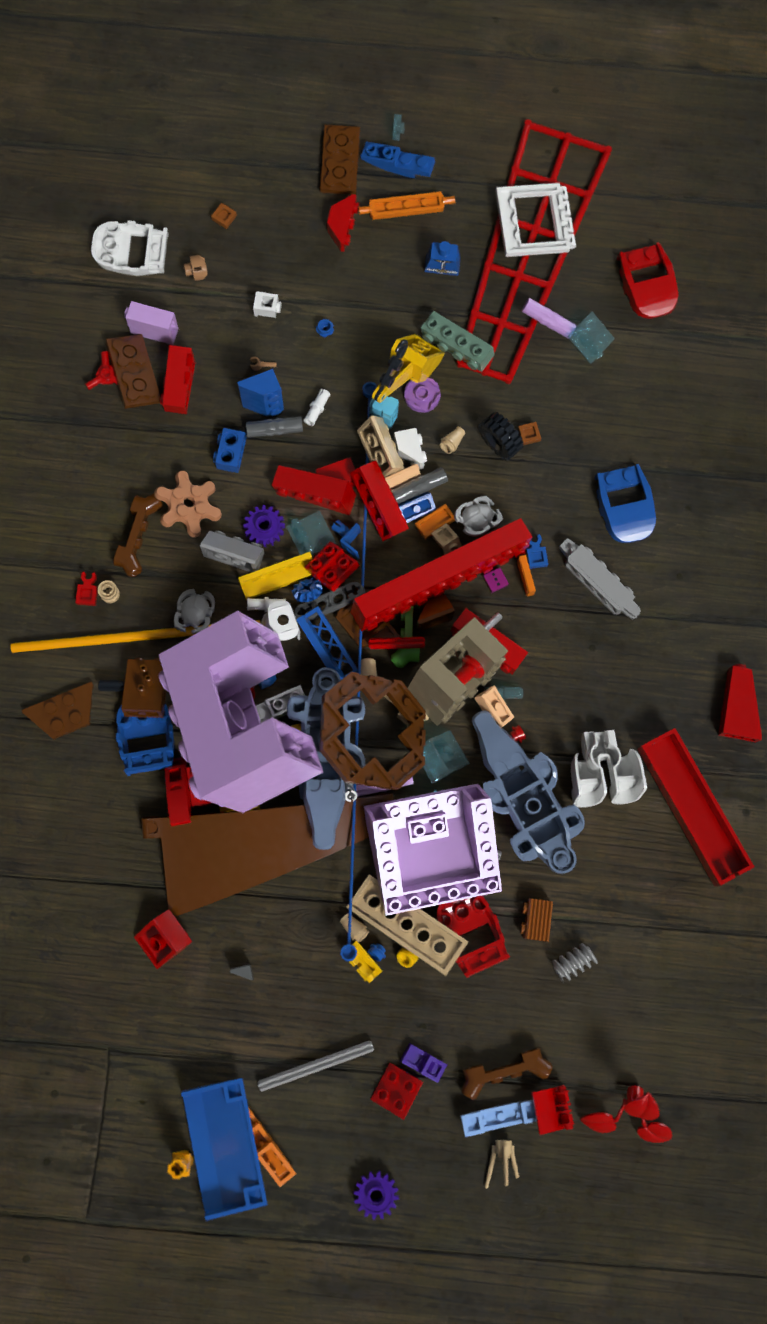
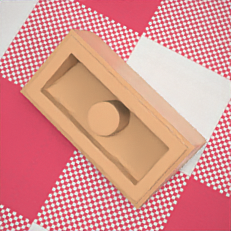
(403, 476)
(493, 702)

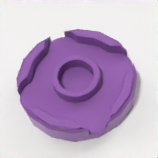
(422, 396)

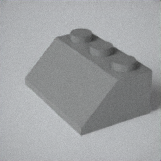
(232, 551)

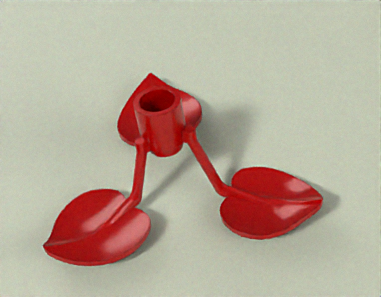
(636, 1105)

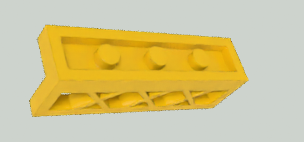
(275, 576)

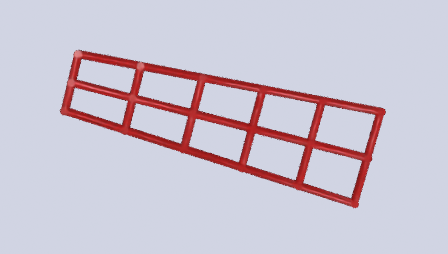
(535, 229)

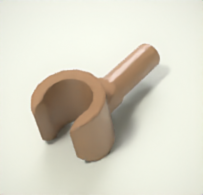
(261, 364)

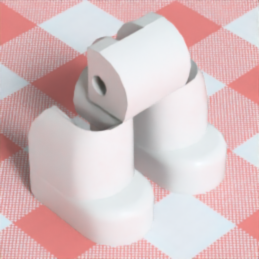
(587, 775)

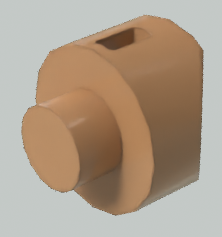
(199, 273)

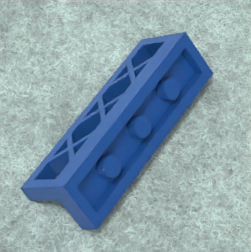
(319, 644)

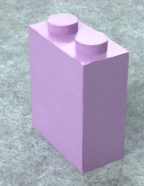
(151, 322)

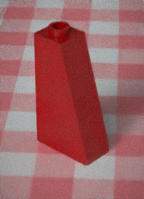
(740, 707)

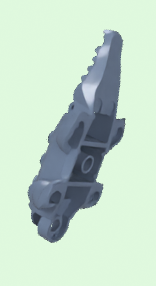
(324, 795)
(528, 798)

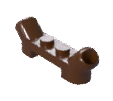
(126, 556)
(476, 1076)

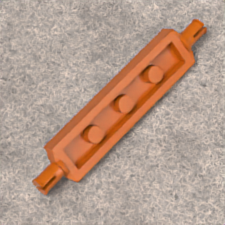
(406, 205)

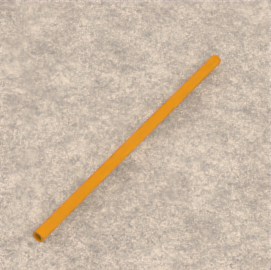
(102, 639)

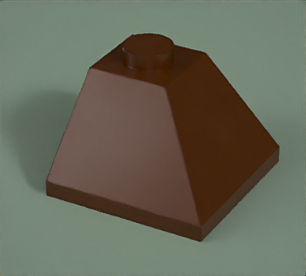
(435, 612)

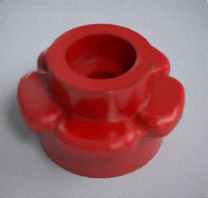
(517, 734)

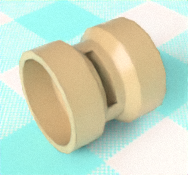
(109, 595)

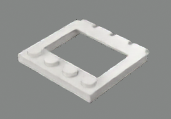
(560, 213)

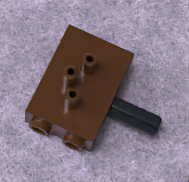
(141, 689)

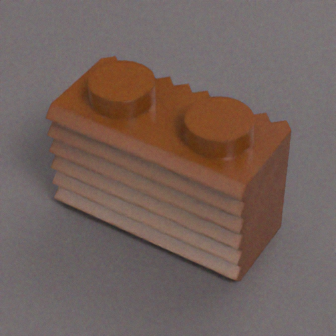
(537, 919)

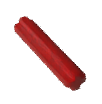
(396, 643)

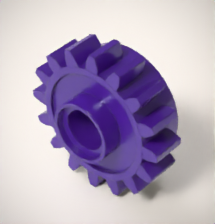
(260, 517)
(378, 1206)

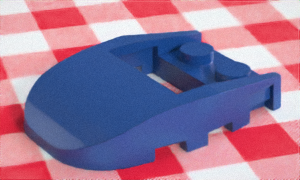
(627, 521)
(140, 727)

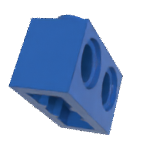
(233, 450)

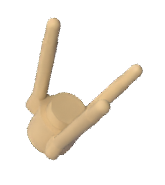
(504, 1150)

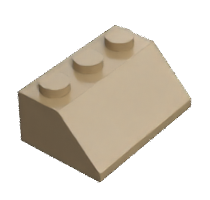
(380, 446)

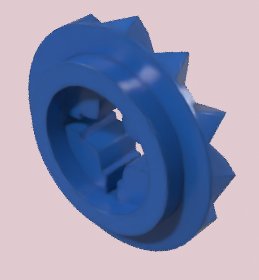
(304, 595)

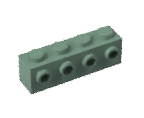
(457, 341)

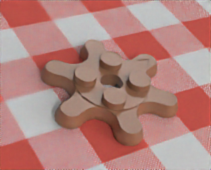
(180, 512)

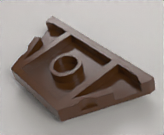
(347, 621)
(63, 712)

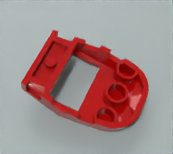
(653, 296)
(466, 916)

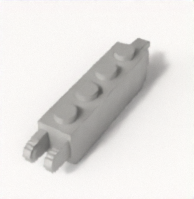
(599, 580)

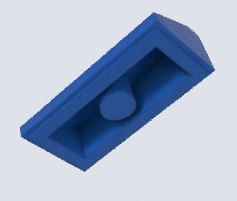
(417, 507)

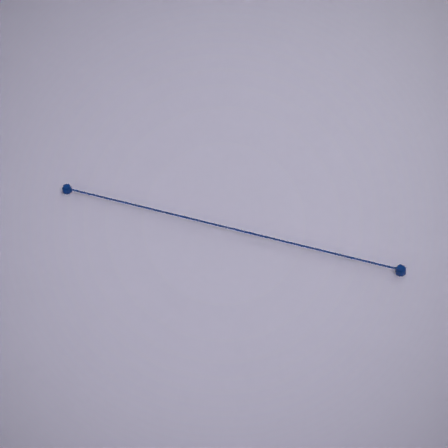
(348, 951)

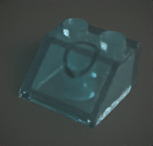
(443, 757)

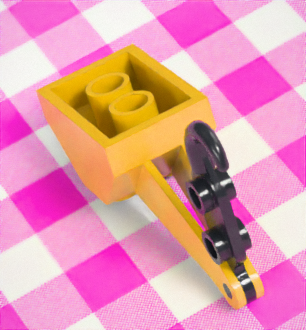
(413, 359)

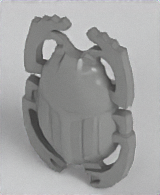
(477, 516)
(194, 610)

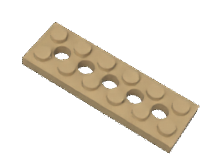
(409, 938)

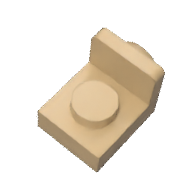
(446, 539)

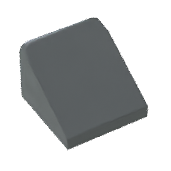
(243, 971)

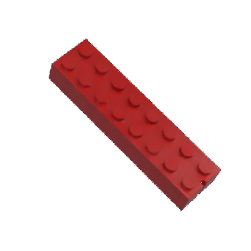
(695, 808)

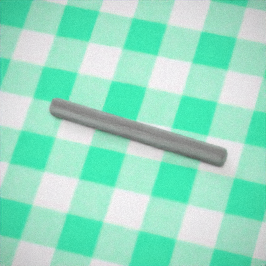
(315, 1066)

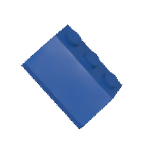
(262, 394)

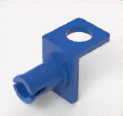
(348, 536)

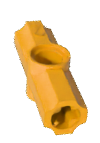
(180, 1164)

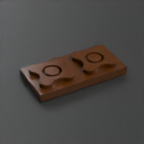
(340, 159)
(133, 371)

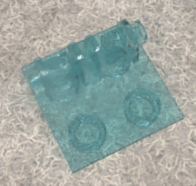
(591, 337)
(310, 533)

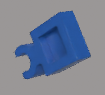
(537, 555)

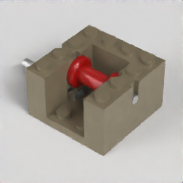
(458, 670)

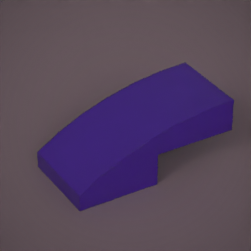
(423, 1062)

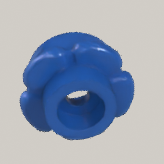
(325, 323)
(377, 952)

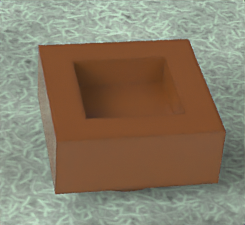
(224, 215)
(529, 433)

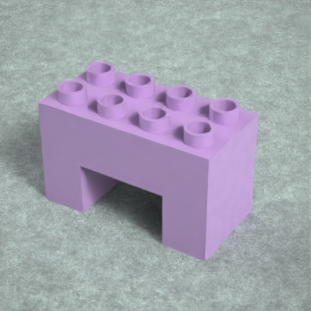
(228, 748)

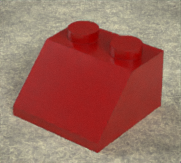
(162, 939)

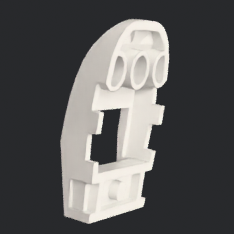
(112, 247)

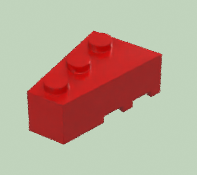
(178, 379)

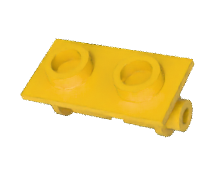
(367, 966)

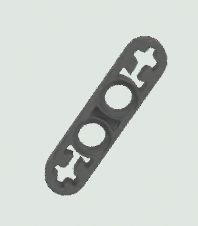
(328, 598)

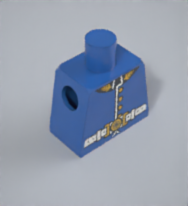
(443, 259)

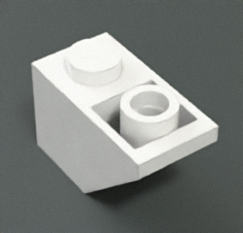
(409, 447)

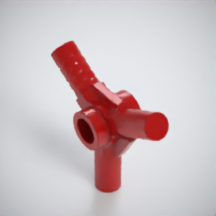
(105, 373)

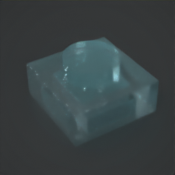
(398, 127)

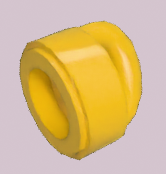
(406, 958)

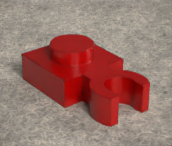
(87, 592)

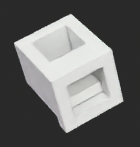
(263, 300)

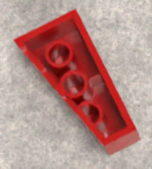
(314, 489)

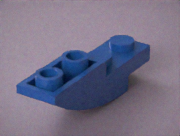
(397, 162)

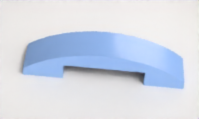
(498, 1117)

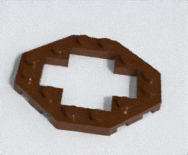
(334, 724)

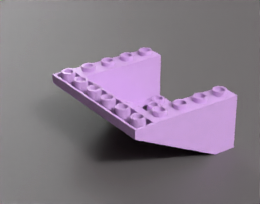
(434, 848)

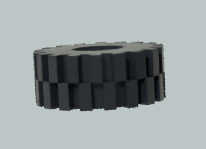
(501, 436)

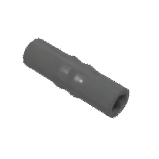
(274, 427)
(420, 485)

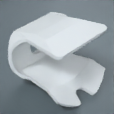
(270, 621)

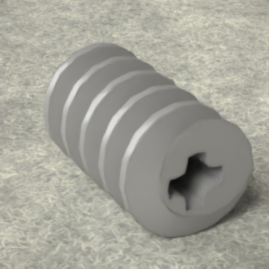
(574, 962)

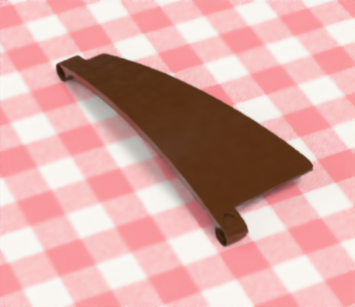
(240, 850)

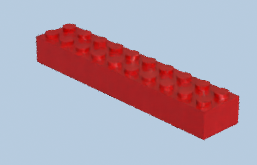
(440, 574)

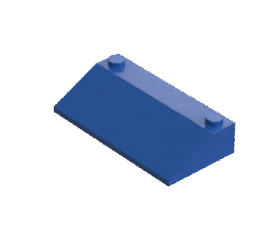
(224, 1148)

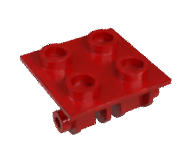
(396, 1091)
(552, 1109)

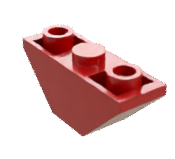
(341, 221)

